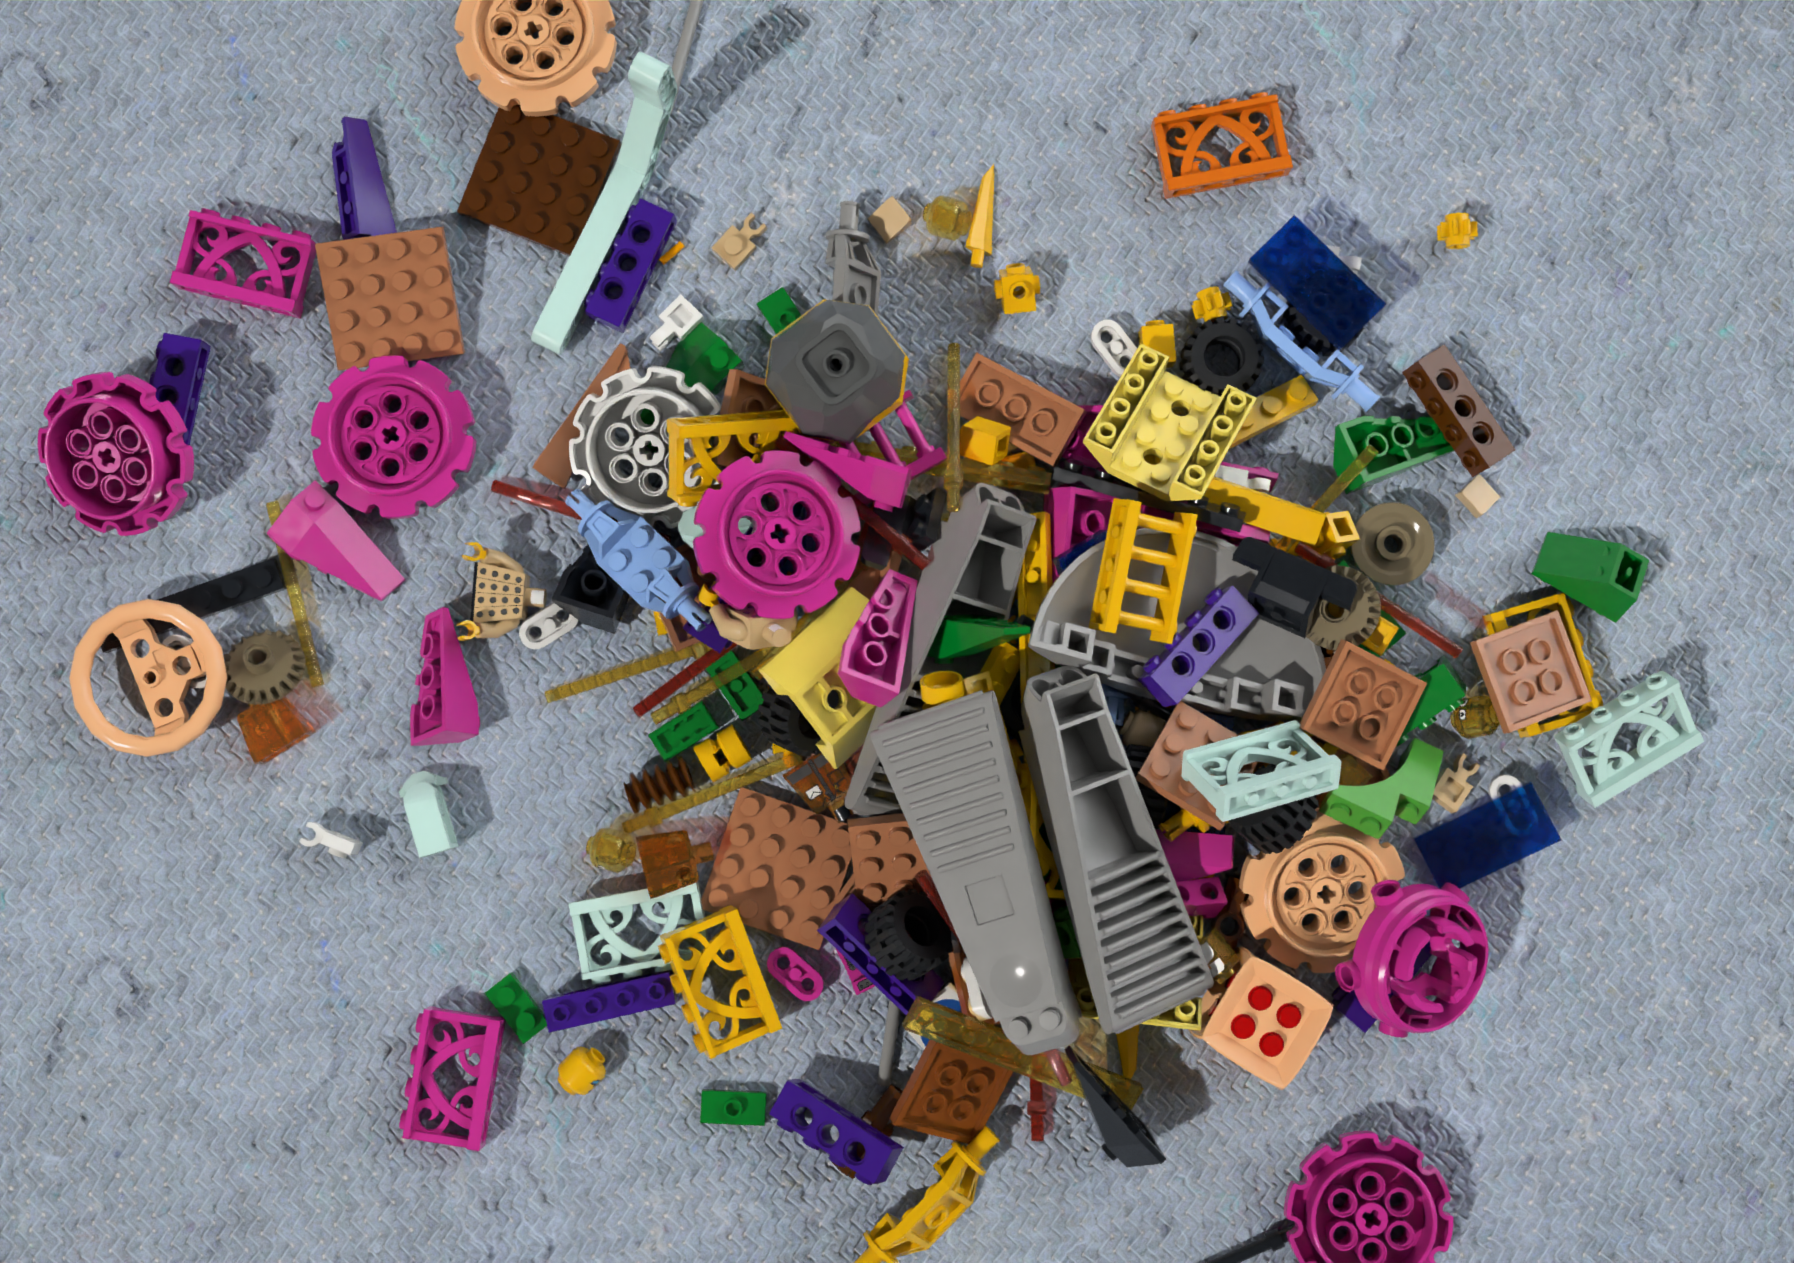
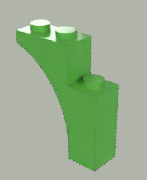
(1403, 794)

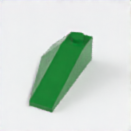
(703, 360)
(1400, 445)
(971, 634)

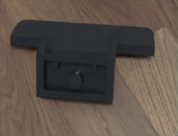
(916, 519)
(1290, 587)

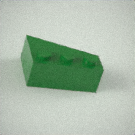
(1442, 692)

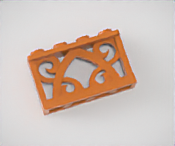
(1196, 181)

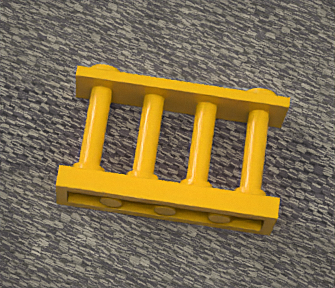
(1115, 563)

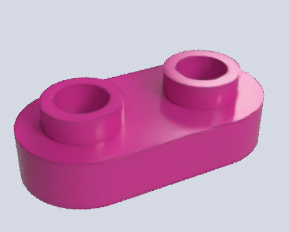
(794, 974)

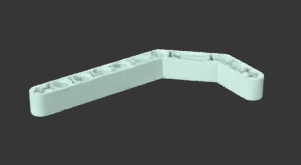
(653, 101)

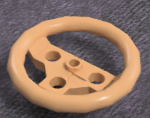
(130, 627)

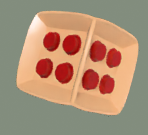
(1263, 1019)

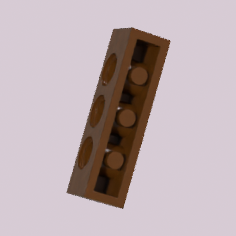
(1458, 411)

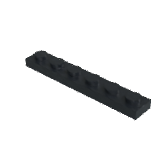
(1074, 473)
(218, 596)

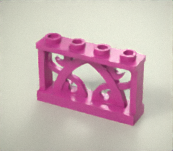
(274, 295)
(475, 1118)

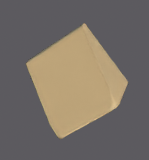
(890, 220)
(1477, 496)

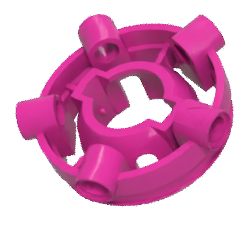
(1390, 947)

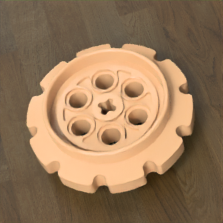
(538, 91)
(1280, 921)

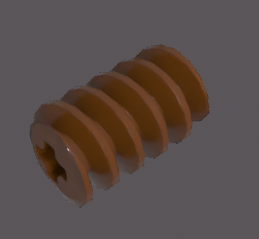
(658, 785)

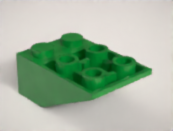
(1592, 572)

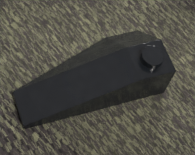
(591, 594)
(1120, 1128)

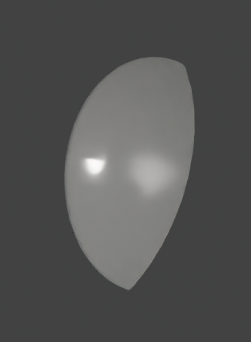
(1258, 677)

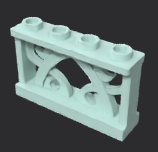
(1604, 722)
(1253, 793)
(600, 914)

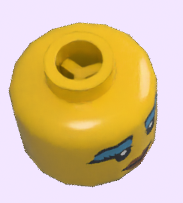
(581, 1070)

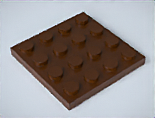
(539, 178)

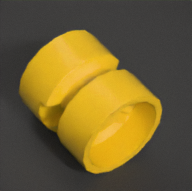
(940, 688)
(732, 747)

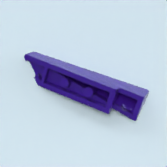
(359, 183)

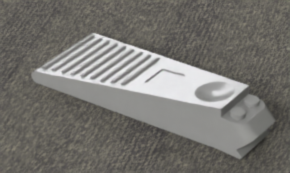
(969, 572)
(976, 840)
(1108, 855)

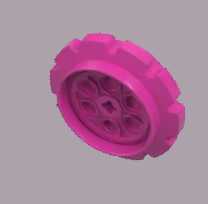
(115, 453)
(366, 482)
(725, 549)
(1341, 1169)

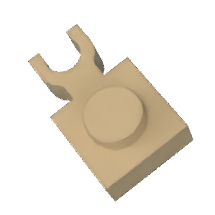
(736, 245)
(1451, 785)

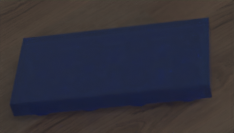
(1316, 282)
(1487, 837)

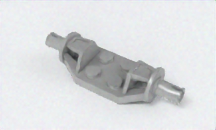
(853, 279)

